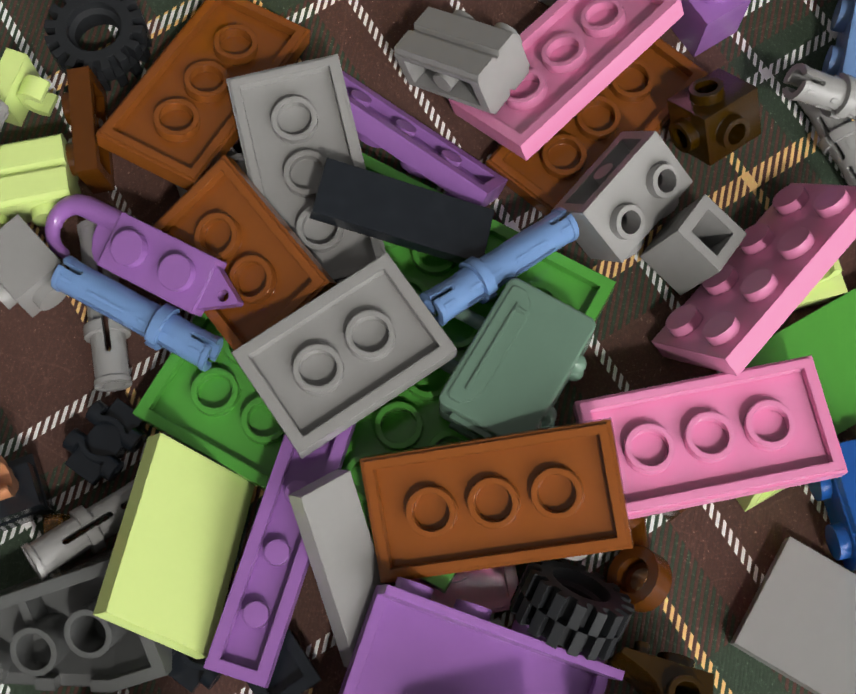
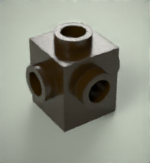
(714, 116)

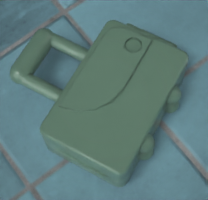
(515, 363)

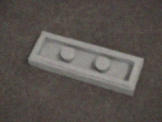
(338, 553)

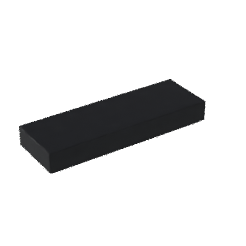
(400, 213)

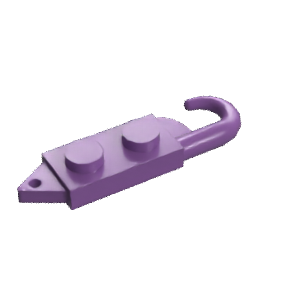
(146, 256)

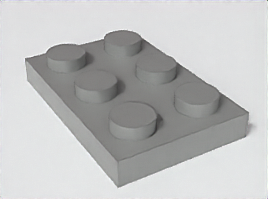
(344, 354)

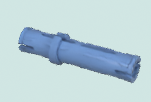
(483, 276)
(156, 323)

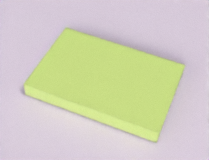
(175, 548)

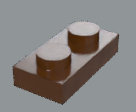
(86, 112)

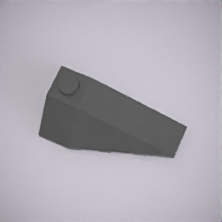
(57, 641)

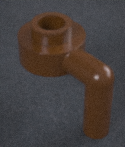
(635, 565)

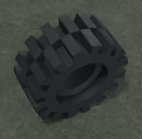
(108, 63)
(571, 608)

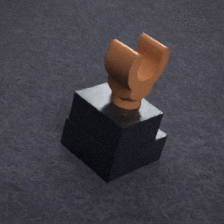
(23, 492)

